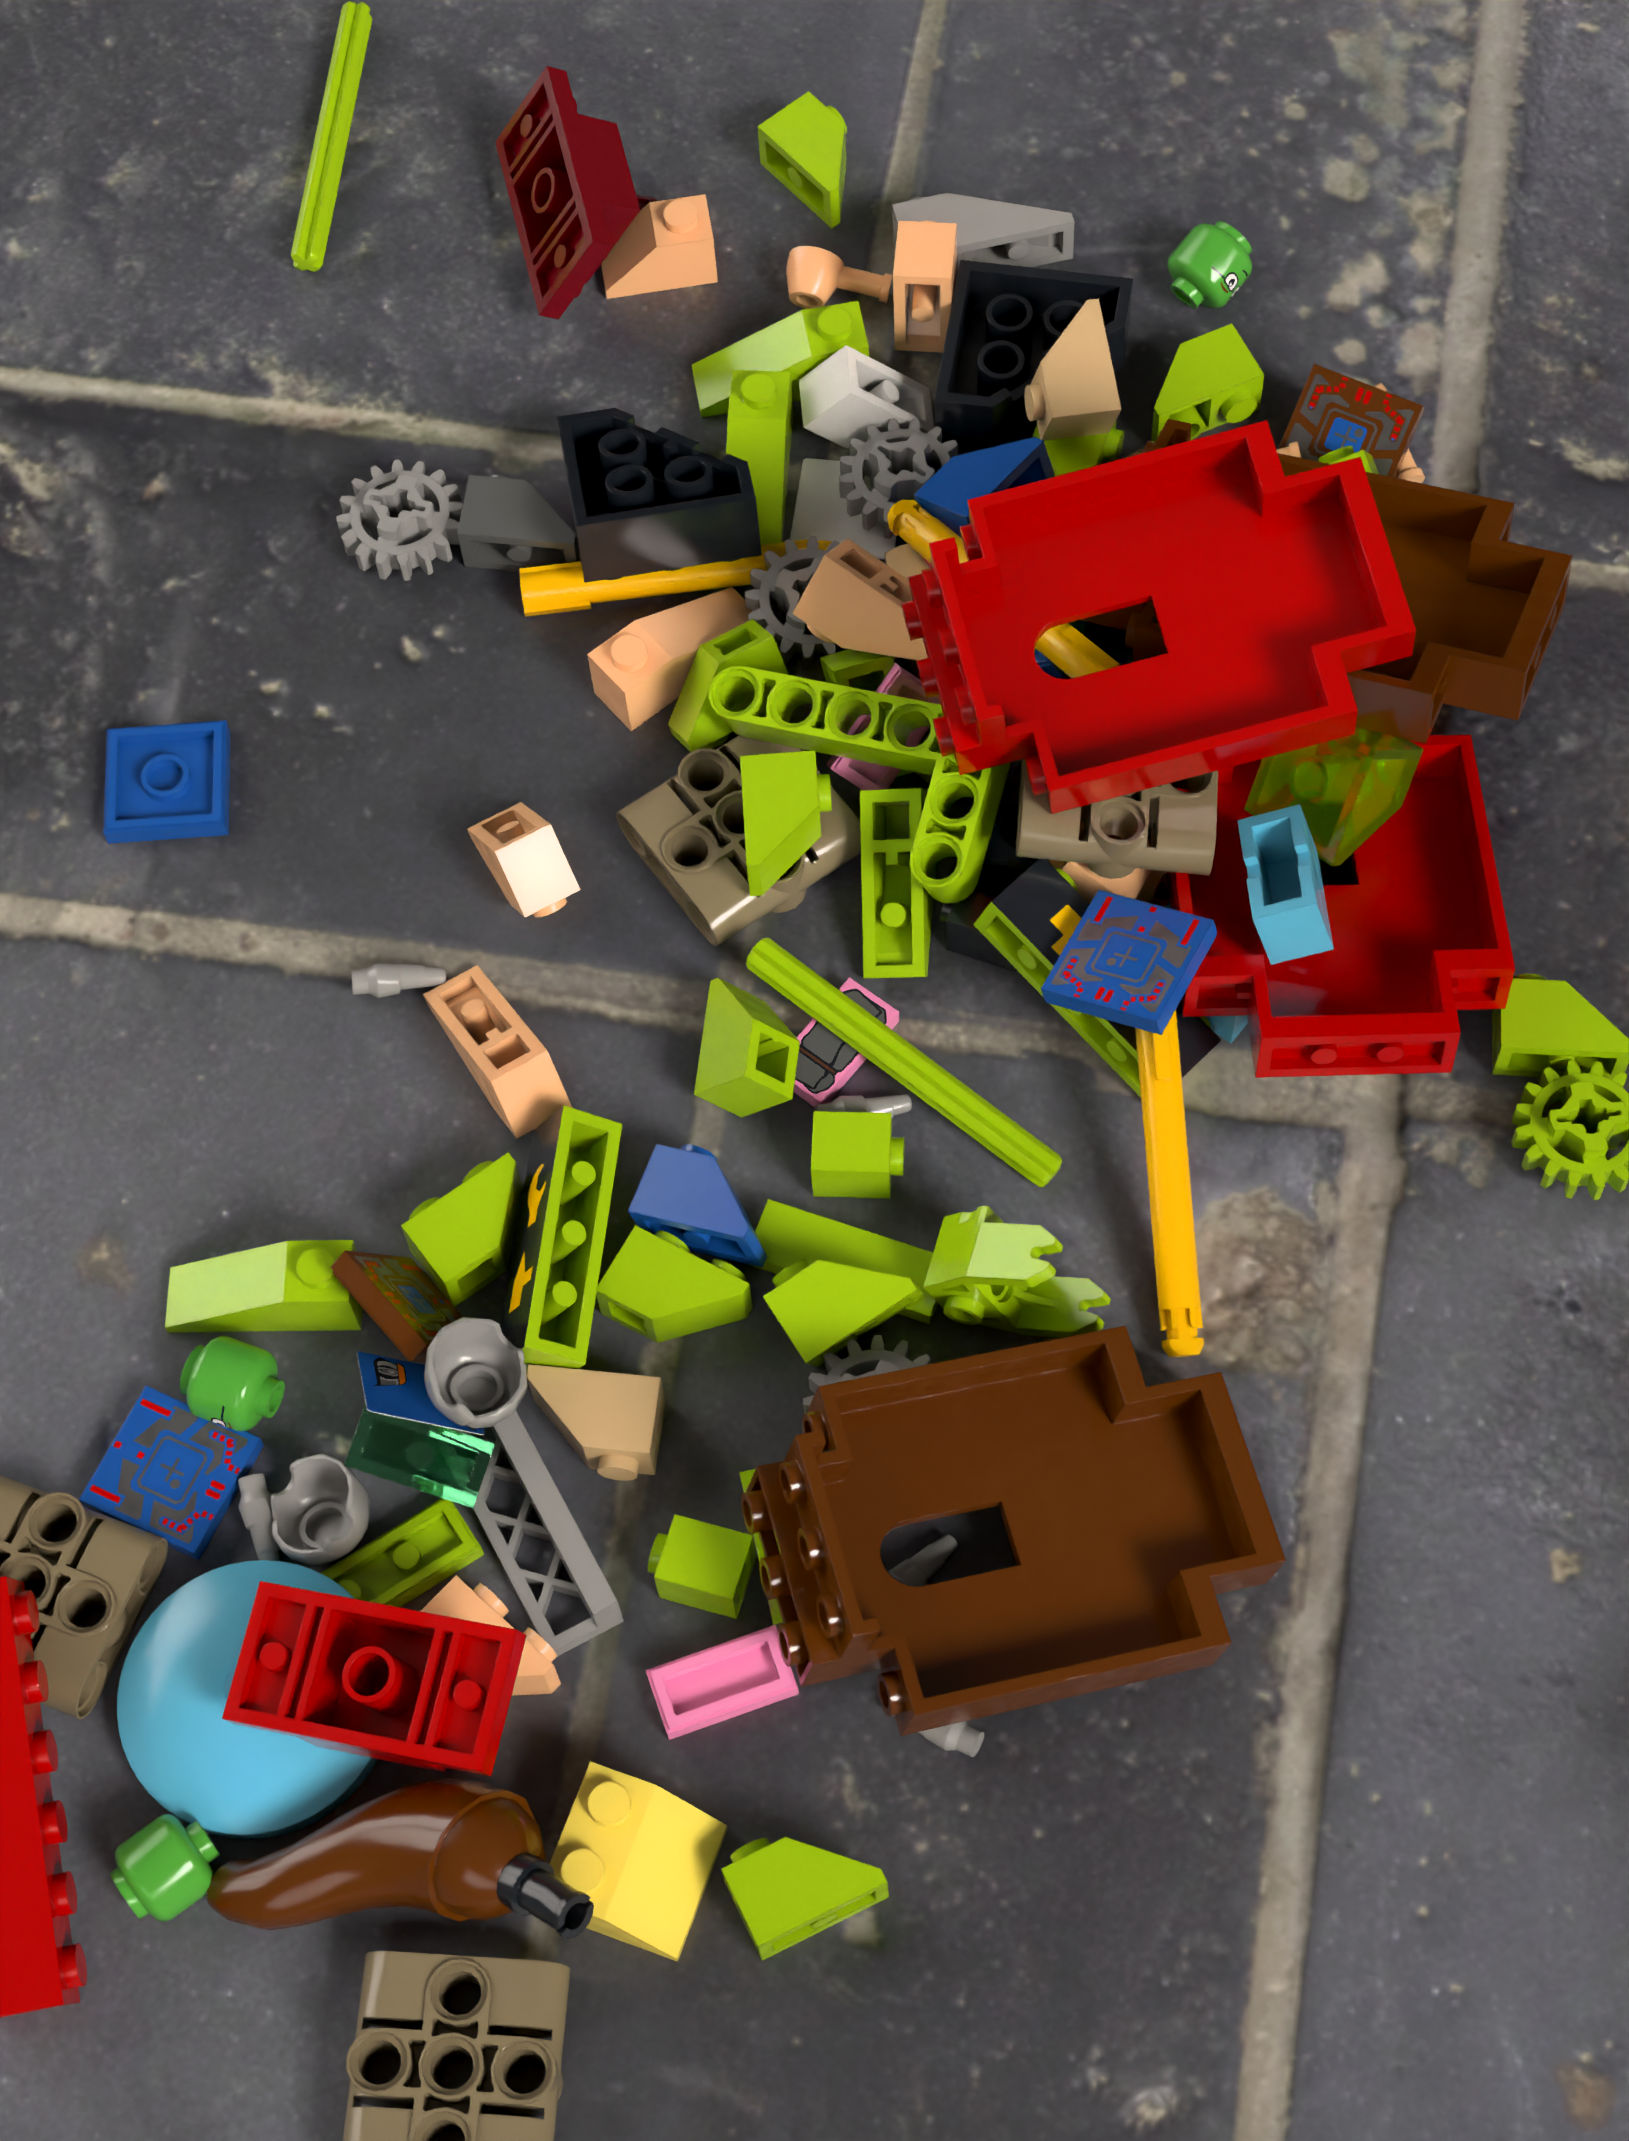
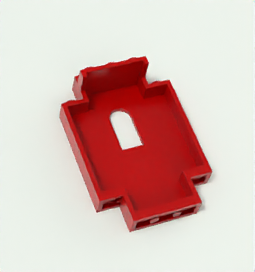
(1254, 584)
(1408, 939)

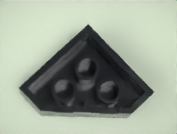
(1001, 332)
(652, 498)

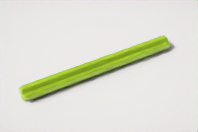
(331, 137)
(904, 1062)

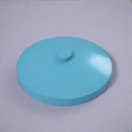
(173, 1704)

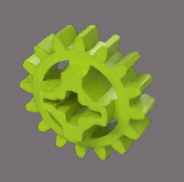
(1575, 1139)

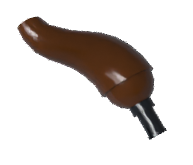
(424, 1846)

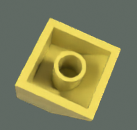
(637, 1858)

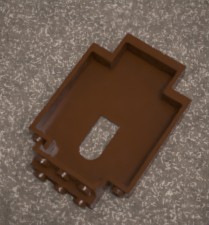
(1474, 598)
(1112, 1497)

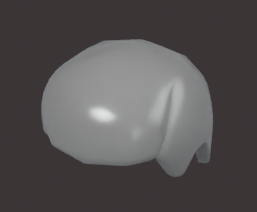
(474, 1373)
(320, 1511)

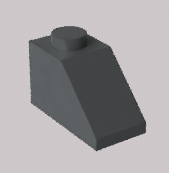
(511, 526)

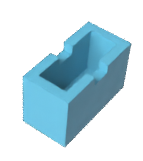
(1285, 884)

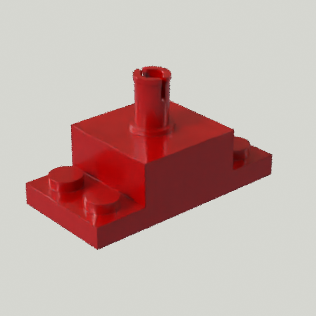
(375, 1679)

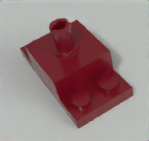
(565, 190)

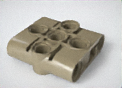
(1178, 820)
(687, 823)
(95, 1566)
(408, 2000)

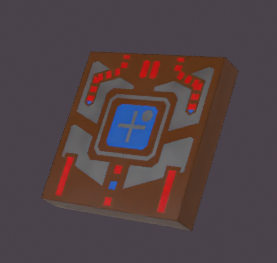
(1347, 412)
(397, 1299)

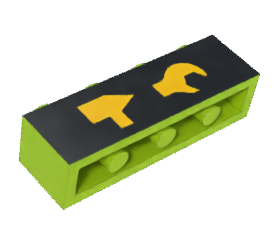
(1031, 928)
(561, 1238)

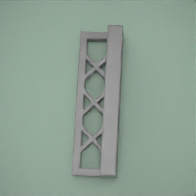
(556, 1527)

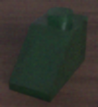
(421, 1456)

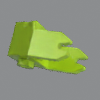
(994, 1278)

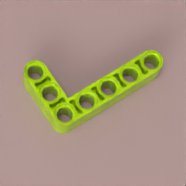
(880, 744)

